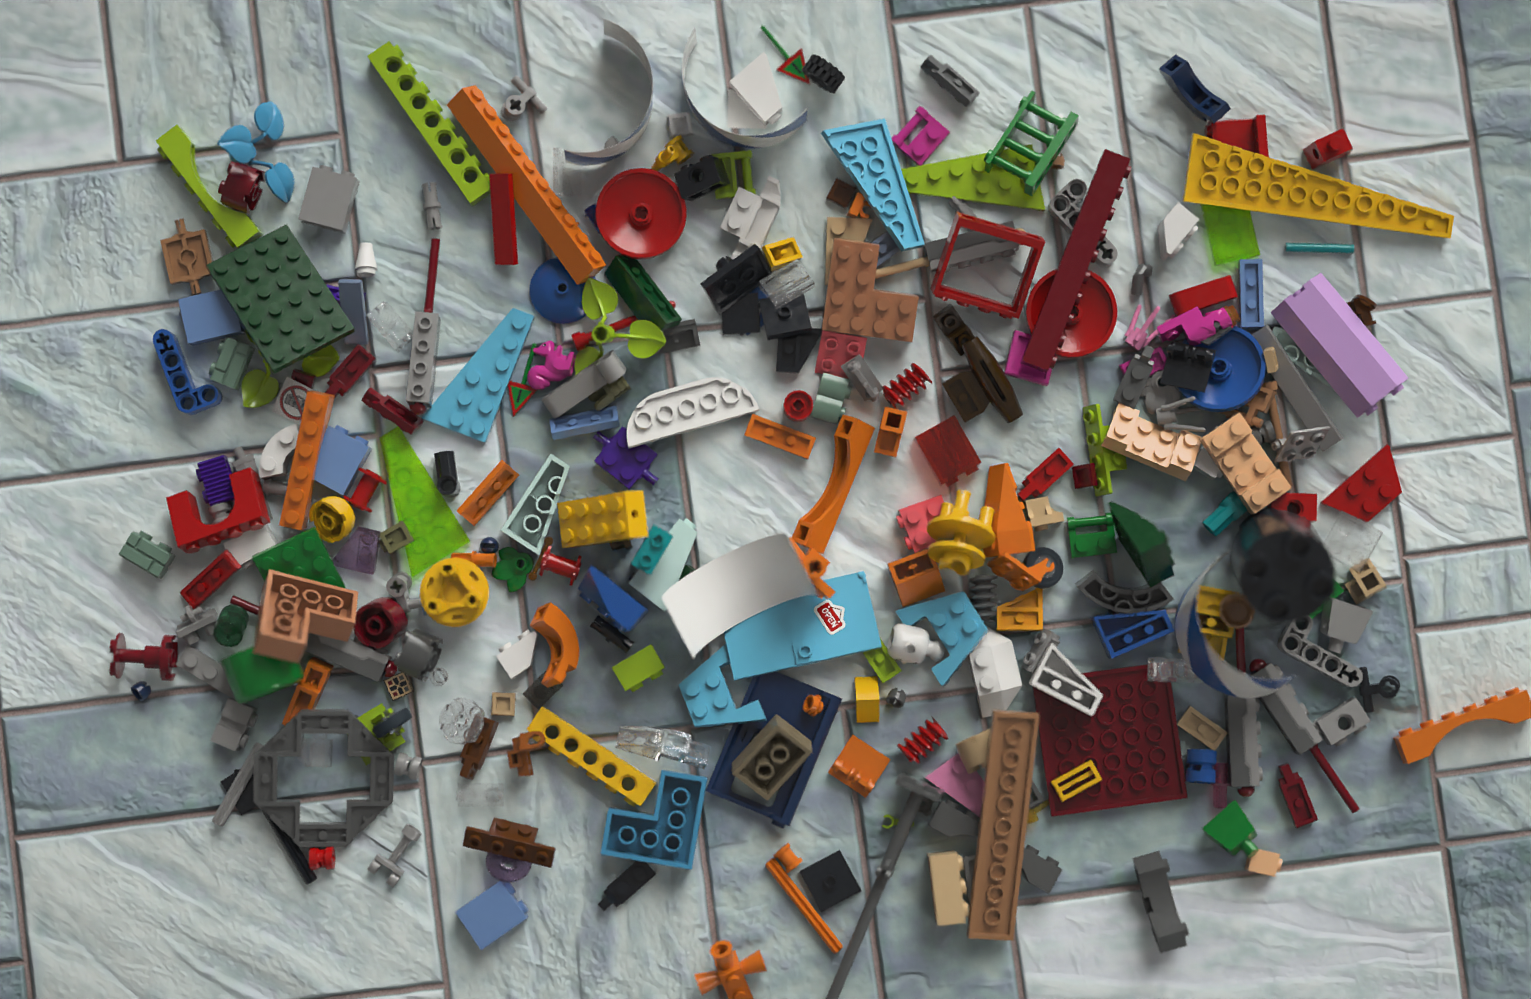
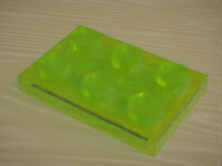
(1230, 234)

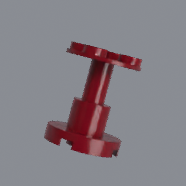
(153, 657)

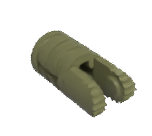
(608, 393)

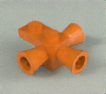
(815, 567)
(730, 971)

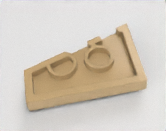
(844, 228)

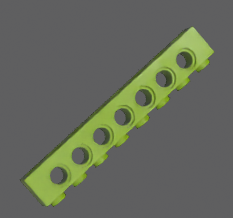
(381, 60)

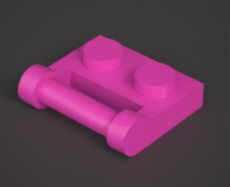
(925, 142)

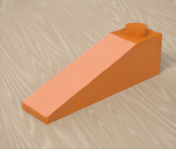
(1009, 524)

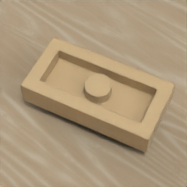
(1201, 728)

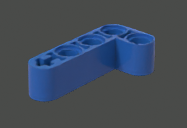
(181, 370)

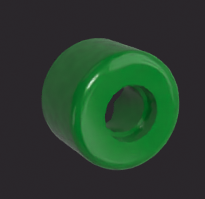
(258, 675)

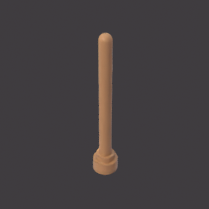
(1274, 418)

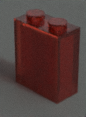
(948, 451)

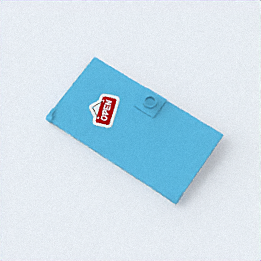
(805, 630)

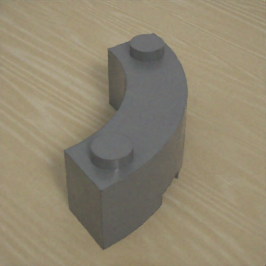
(1123, 598)
(1159, 902)

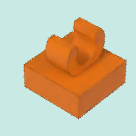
(857, 205)

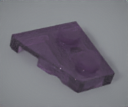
(359, 551)

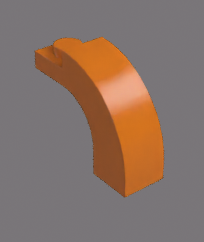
(562, 640)

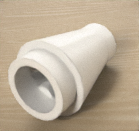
(366, 262)

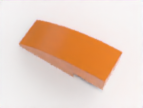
(310, 688)

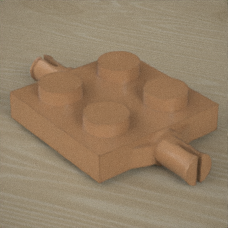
(187, 256)

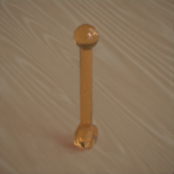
(533, 575)

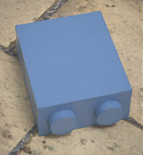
(209, 318)
(340, 459)
(492, 913)

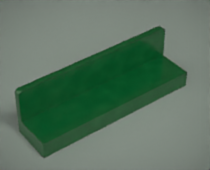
(641, 292)

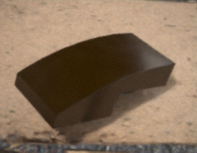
(953, 328)

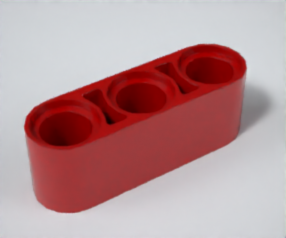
(1203, 295)

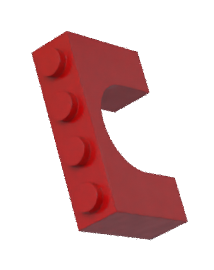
(247, 514)

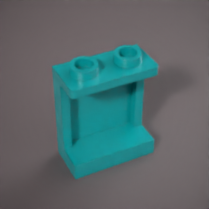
(651, 550)

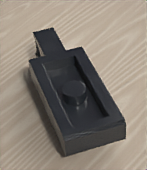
(627, 884)

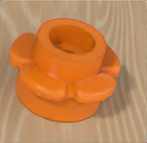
(813, 705)

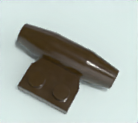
(982, 385)

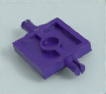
(623, 463)

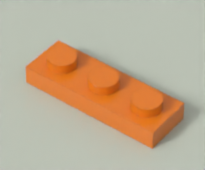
(780, 436)
(487, 492)

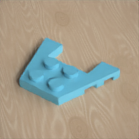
(955, 624)
(710, 698)

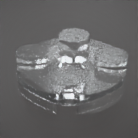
(473, 721)

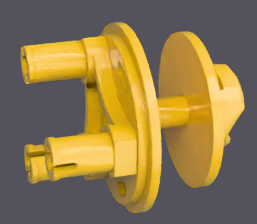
(960, 535)
(454, 592)

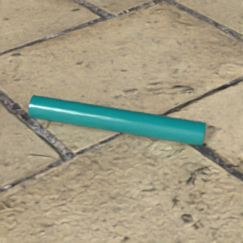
(1319, 248)

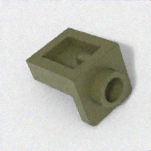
(395, 538)

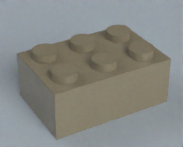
(771, 757)

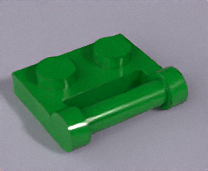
(1091, 543)

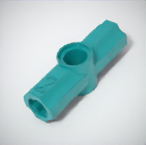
(1229, 510)

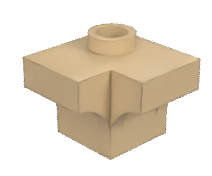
(1041, 514)
(1365, 583)

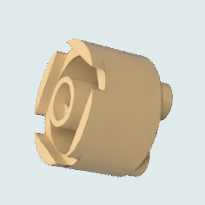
(974, 751)

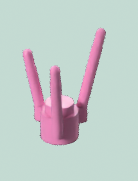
(1137, 337)

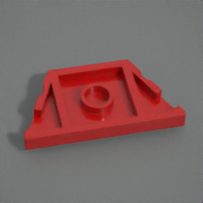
(1367, 488)

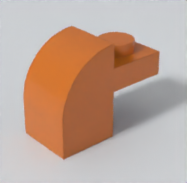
(890, 431)

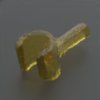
(1032, 813)

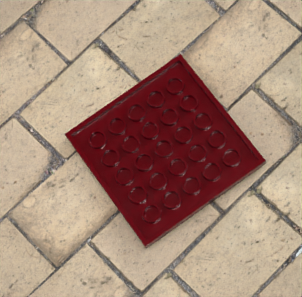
(1127, 738)

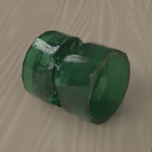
(231, 625)

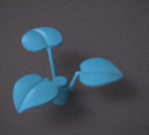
(240, 147)

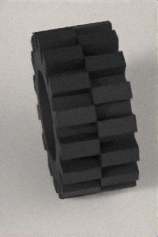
(823, 73)

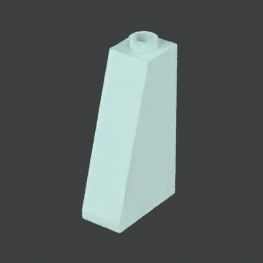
(669, 566)

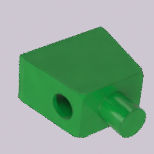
(1232, 831)

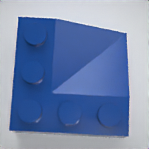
(611, 600)

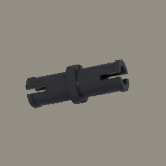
(612, 634)

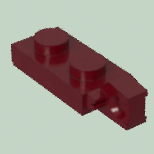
(350, 371)
(393, 411)
(1296, 797)

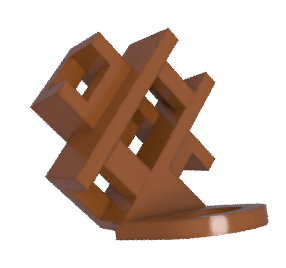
(520, 756)

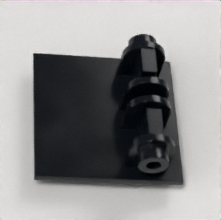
(1188, 366)

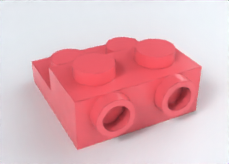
(915, 521)

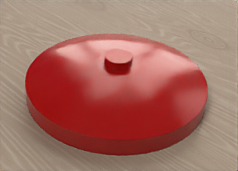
(640, 213)
(1092, 319)

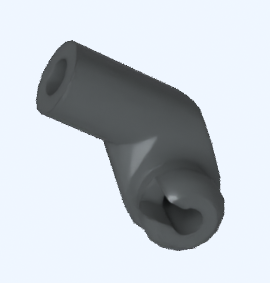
(1138, 277)

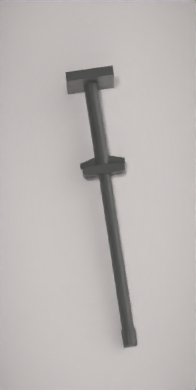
(884, 872)

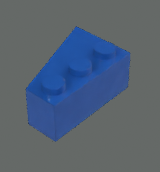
(1130, 630)

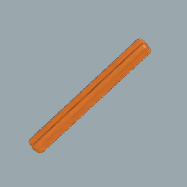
(804, 905)

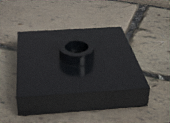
(787, 319)
(830, 880)

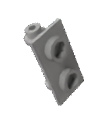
(862, 378)
(1040, 644)

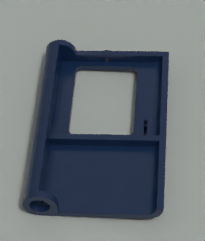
(783, 697)

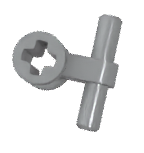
(520, 102)
(401, 593)

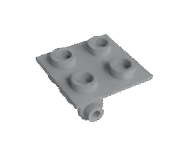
(1299, 444)

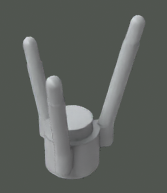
(1167, 415)

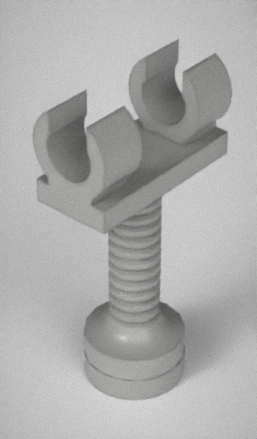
(410, 834)

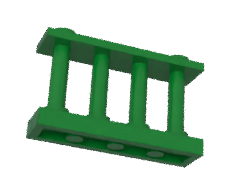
(1042, 161)

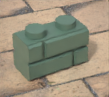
(231, 363)
(147, 554)

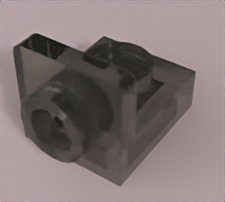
(540, 694)

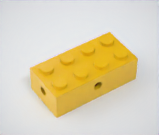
(602, 519)

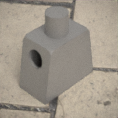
(1343, 622)

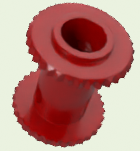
(365, 490)
(560, 565)

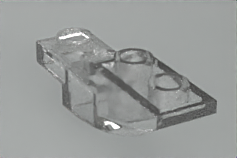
(1171, 671)
(659, 742)

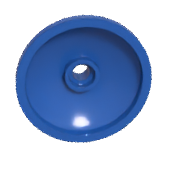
(549, 301)

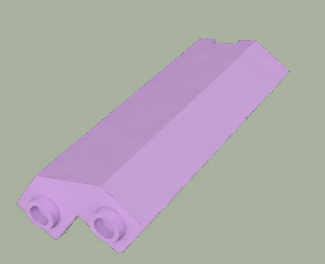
(1339, 345)

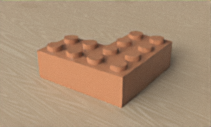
(855, 305)
(301, 606)

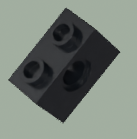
(713, 178)

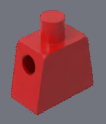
(1329, 149)

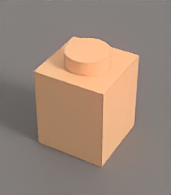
(1264, 863)

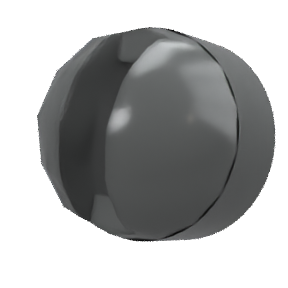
(896, 698)

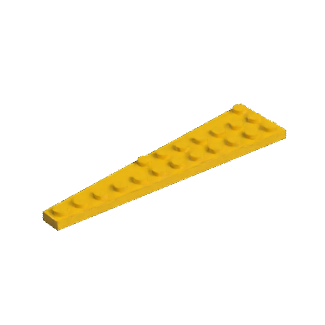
(1252, 182)

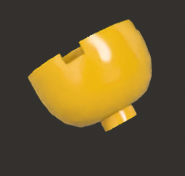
(332, 518)

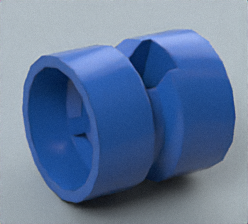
(1203, 758)

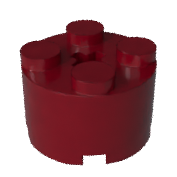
(241, 187)
(380, 622)

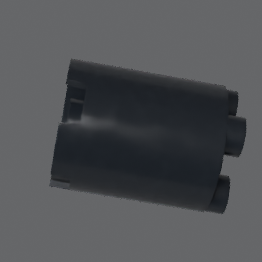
(1282, 565)

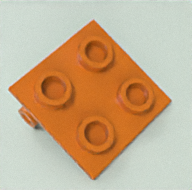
(859, 766)

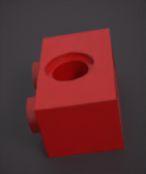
(1305, 504)

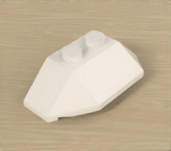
(994, 672)

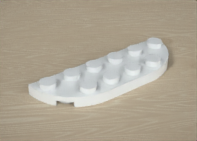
(688, 409)

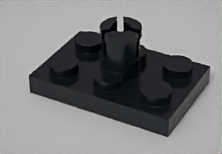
(735, 278)

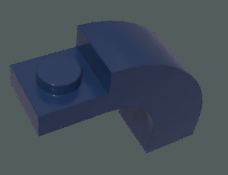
(1191, 91)

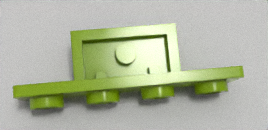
(1104, 458)

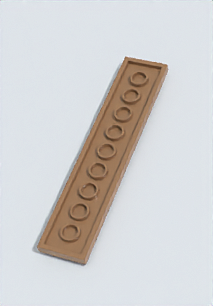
(1002, 825)

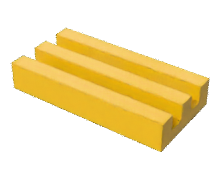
(1059, 789)

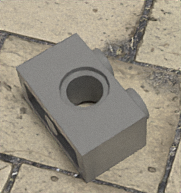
(1352, 712)

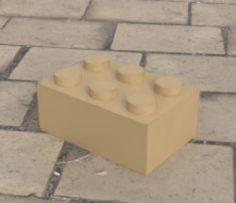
(947, 887)

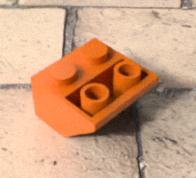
(916, 577)

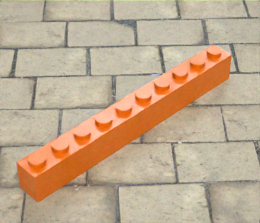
(529, 187)

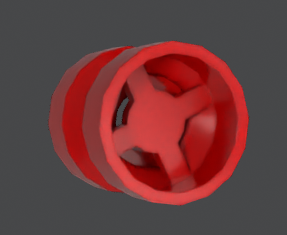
(322, 858)

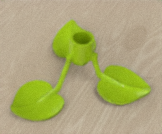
(602, 299)
(261, 389)

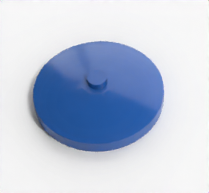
(1235, 373)

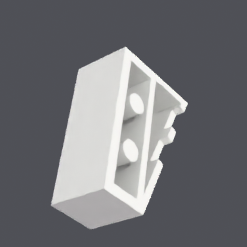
(1064, 682)

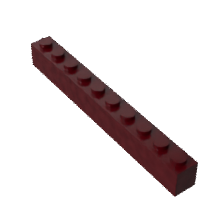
(1075, 261)

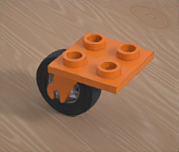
(1039, 569)

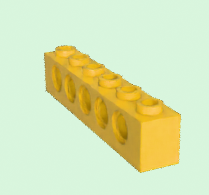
(643, 784)

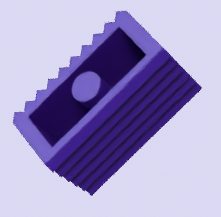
(216, 480)

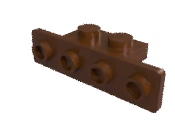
(510, 841)

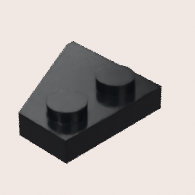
(795, 350)

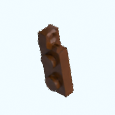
(474, 753)

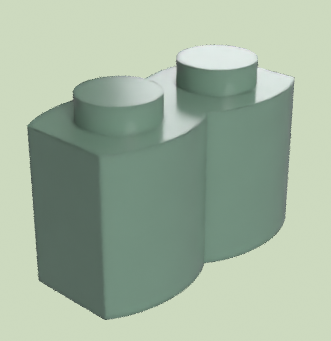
(830, 398)

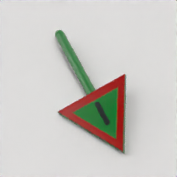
(794, 64)
(520, 392)

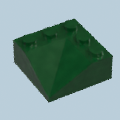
(1143, 544)

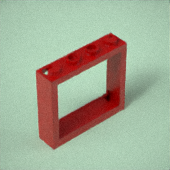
(985, 304)

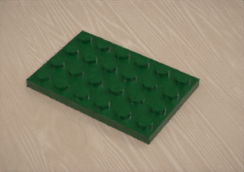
(280, 299)

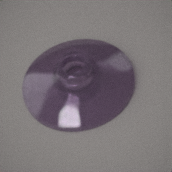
(496, 868)

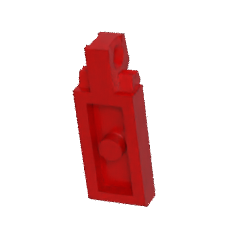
(1045, 474)

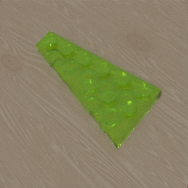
(420, 505)

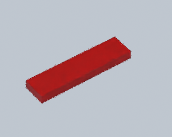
(503, 218)

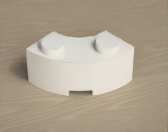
(278, 452)

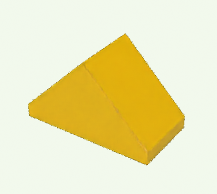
(781, 253)
(867, 699)

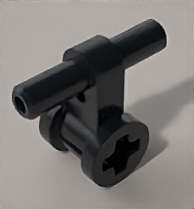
(1367, 689)

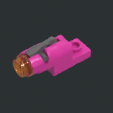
(1199, 328)

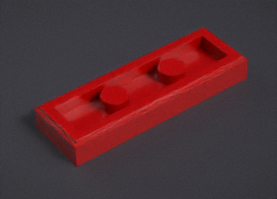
(210, 579)

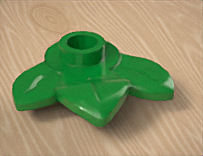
(509, 568)

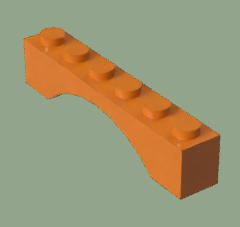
(308, 445)
(850, 446)
(1419, 743)

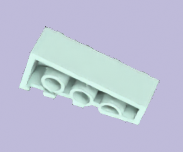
(535, 509)

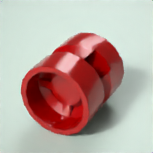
(798, 406)

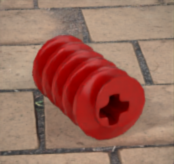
(905, 385)
(923, 741)

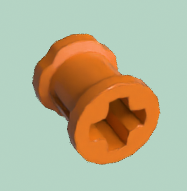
(787, 857)

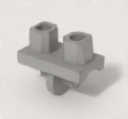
(188, 629)

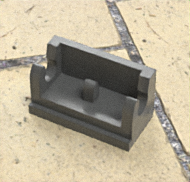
(680, 337)

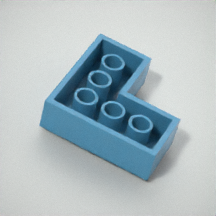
(666, 835)

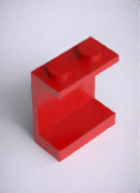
(1243, 133)

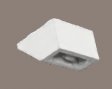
(1175, 227)

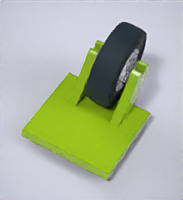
(385, 726)

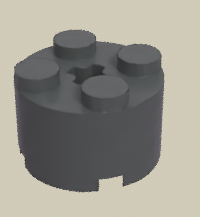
(418, 654)

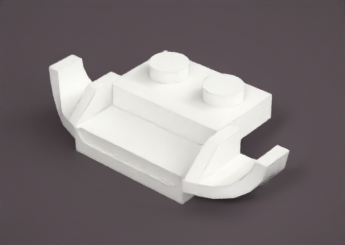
(752, 215)

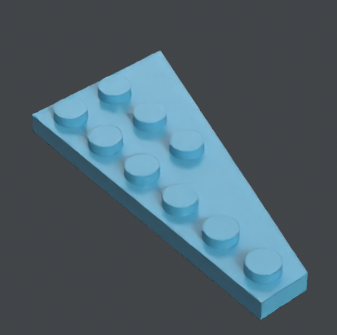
(874, 167)
(478, 389)

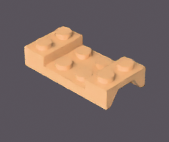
(1151, 443)
(1245, 464)

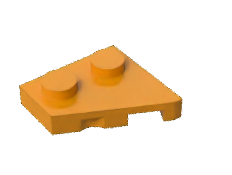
(1022, 613)

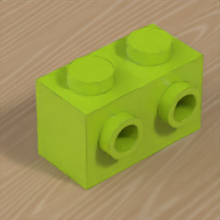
(638, 668)

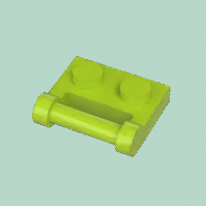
(728, 159)

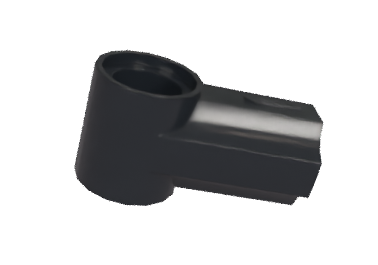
(446, 471)

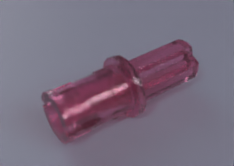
(1220, 787)

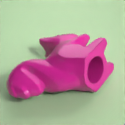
(555, 367)

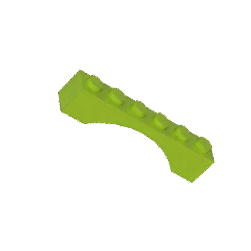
(181, 152)

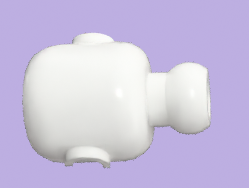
(913, 644)

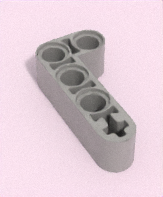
(1071, 210)
(583, 384)
(1321, 655)

